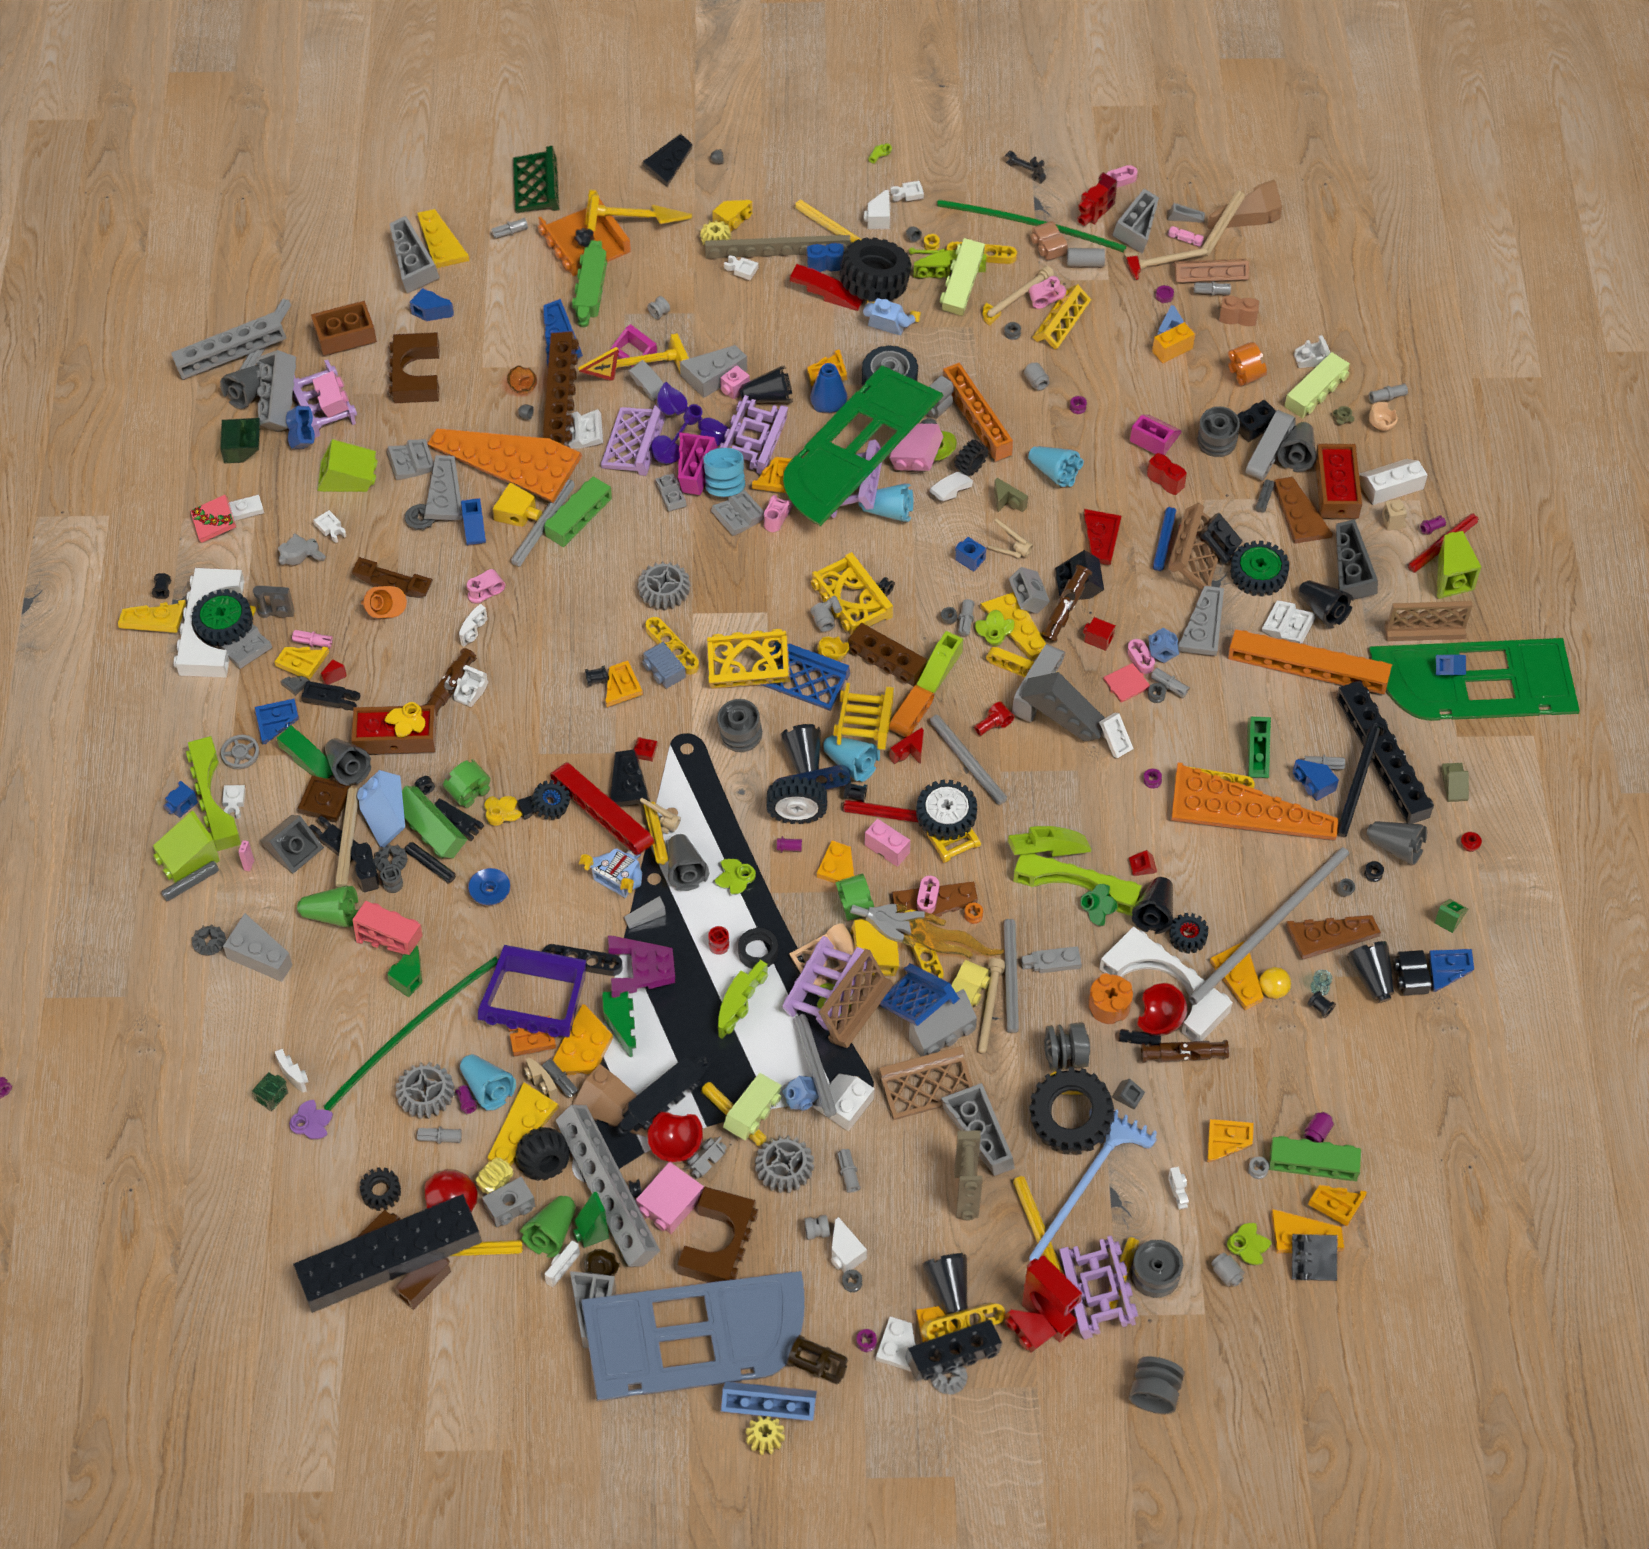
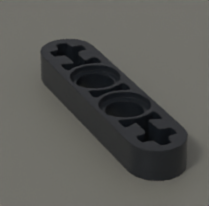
(586, 955)

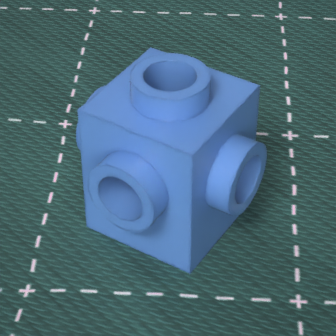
(1163, 645)
(801, 1093)

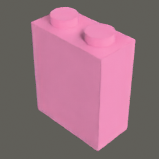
(917, 448)
(669, 1198)

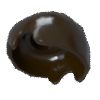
(601, 1263)

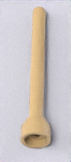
(1043, 274)
(996, 968)

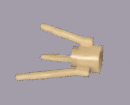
(1021, 546)
(668, 820)

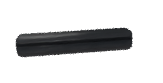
(430, 862)

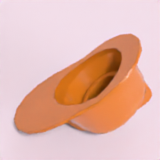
(384, 602)

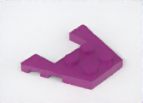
(650, 965)

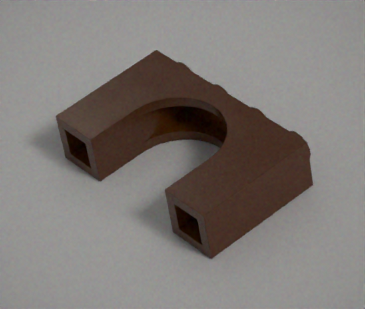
(408, 348)
(720, 1266)
(418, 1283)

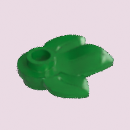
(1101, 904)

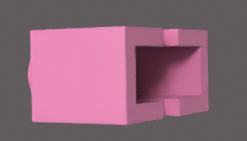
(332, 397)
(887, 842)

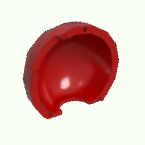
(1163, 1010)
(675, 1137)
(449, 1184)

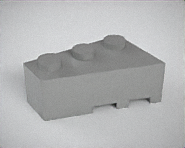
(1136, 222)
(705, 370)
(257, 950)
(586, 1287)

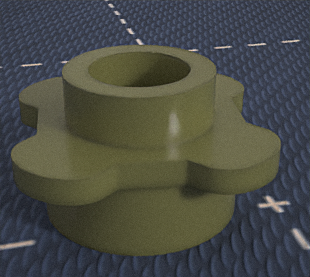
(1343, 415)

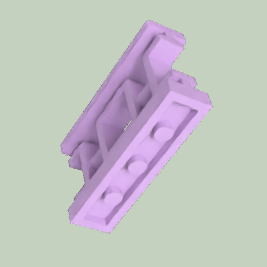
(767, 438)
(1116, 1280)

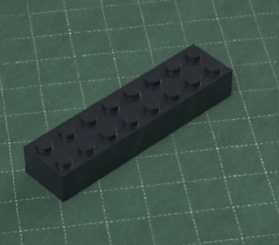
(387, 1253)

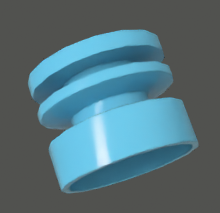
(724, 472)

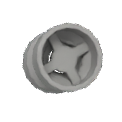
(816, 1227)

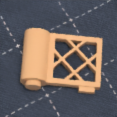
(842, 941)

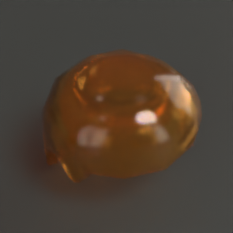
(522, 380)

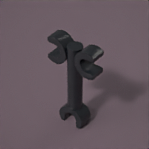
(1033, 165)

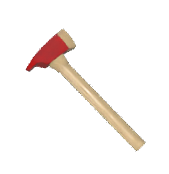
(1136, 265)

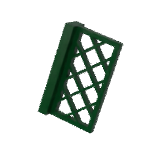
(549, 178)

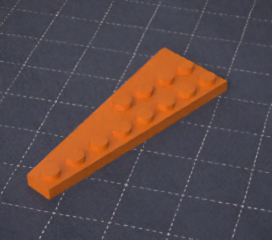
(1218, 802)

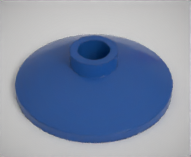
(489, 879)

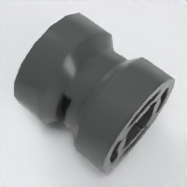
(391, 879)

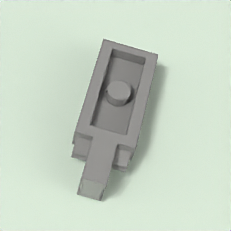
(1053, 960)

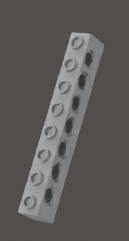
(605, 1177)

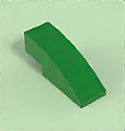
(304, 753)

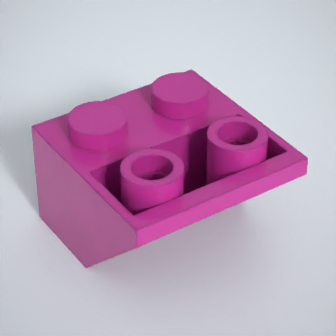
(1154, 434)

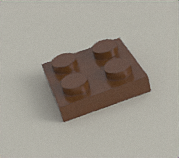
(324, 798)

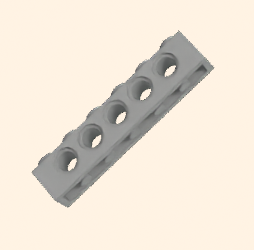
(228, 345)

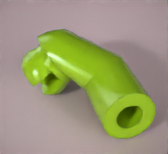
(880, 151)

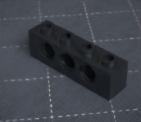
(983, 1334)

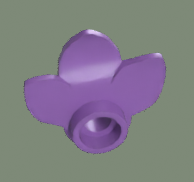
(314, 1120)

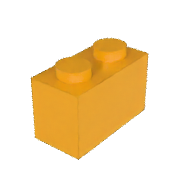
(1173, 342)

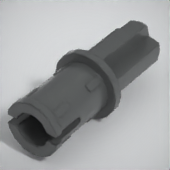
(560, 1078)

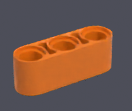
(911, 711)

